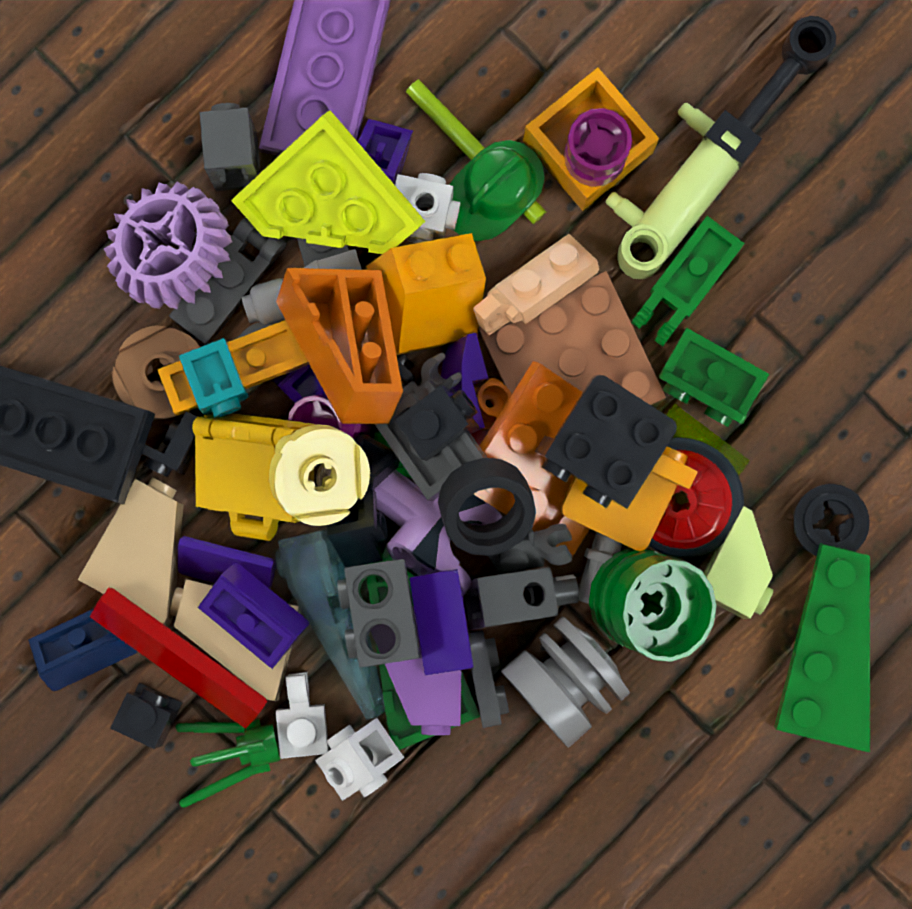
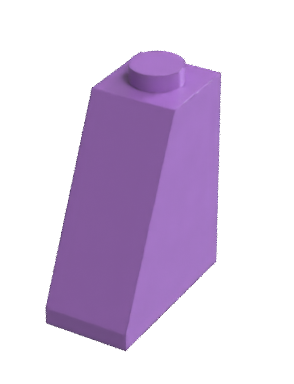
(427, 699)

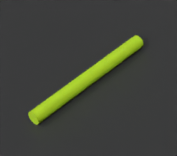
(457, 133)

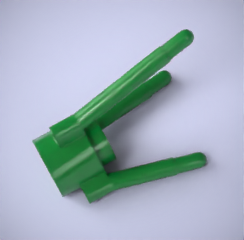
(255, 747)

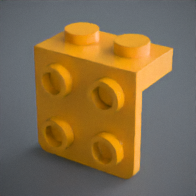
(639, 522)

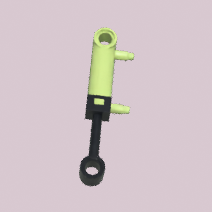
(716, 159)

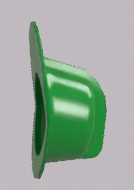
(496, 188)

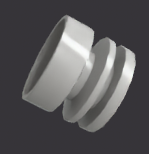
(566, 681)

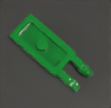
(690, 276)

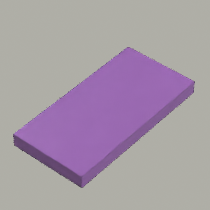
(324, 68)

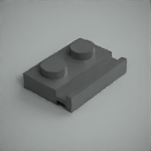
(432, 473)

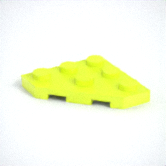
(328, 194)

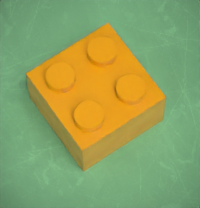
(550, 131)

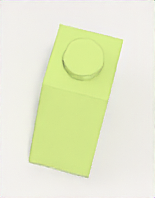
(741, 569)

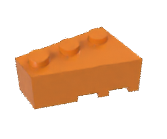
(346, 338)

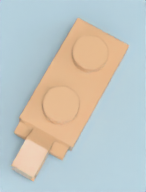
(536, 285)

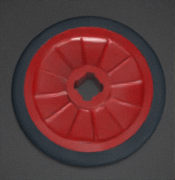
(712, 507)

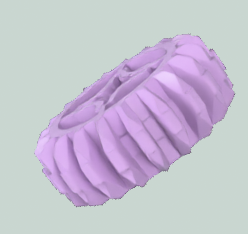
(165, 271)

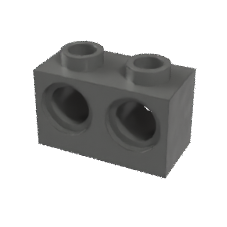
(229, 146)
(393, 611)

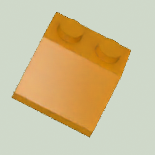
(432, 291)

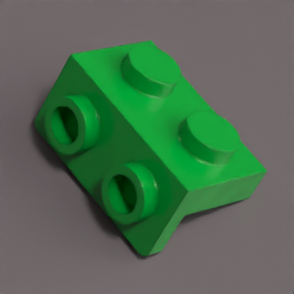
(713, 377)

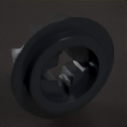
(840, 502)

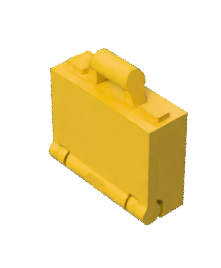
(234, 468)

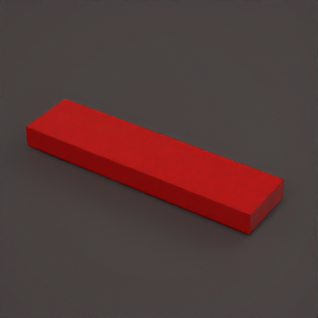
(178, 657)

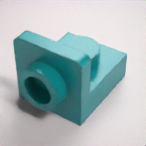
(214, 379)

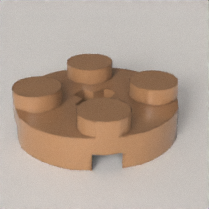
(136, 362)

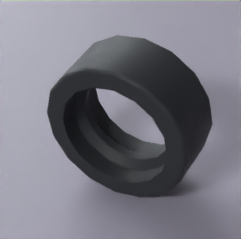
(492, 537)

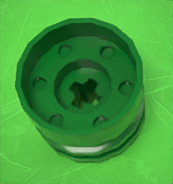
(675, 606)

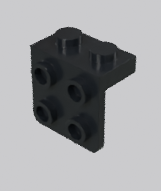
(608, 442)

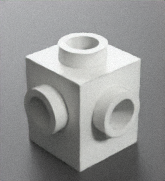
(430, 192)
(359, 759)

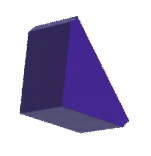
(386, 146)

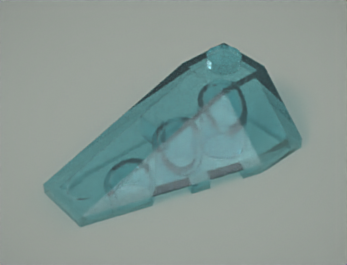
(312, 576)

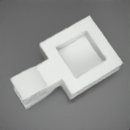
(302, 726)

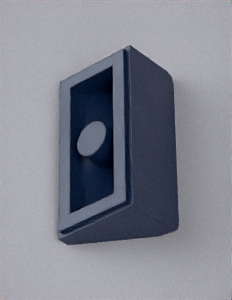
(76, 651)

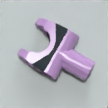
(422, 534)

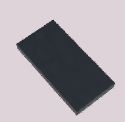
(70, 435)

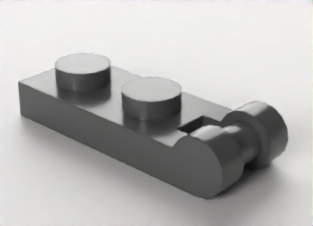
(239, 275)

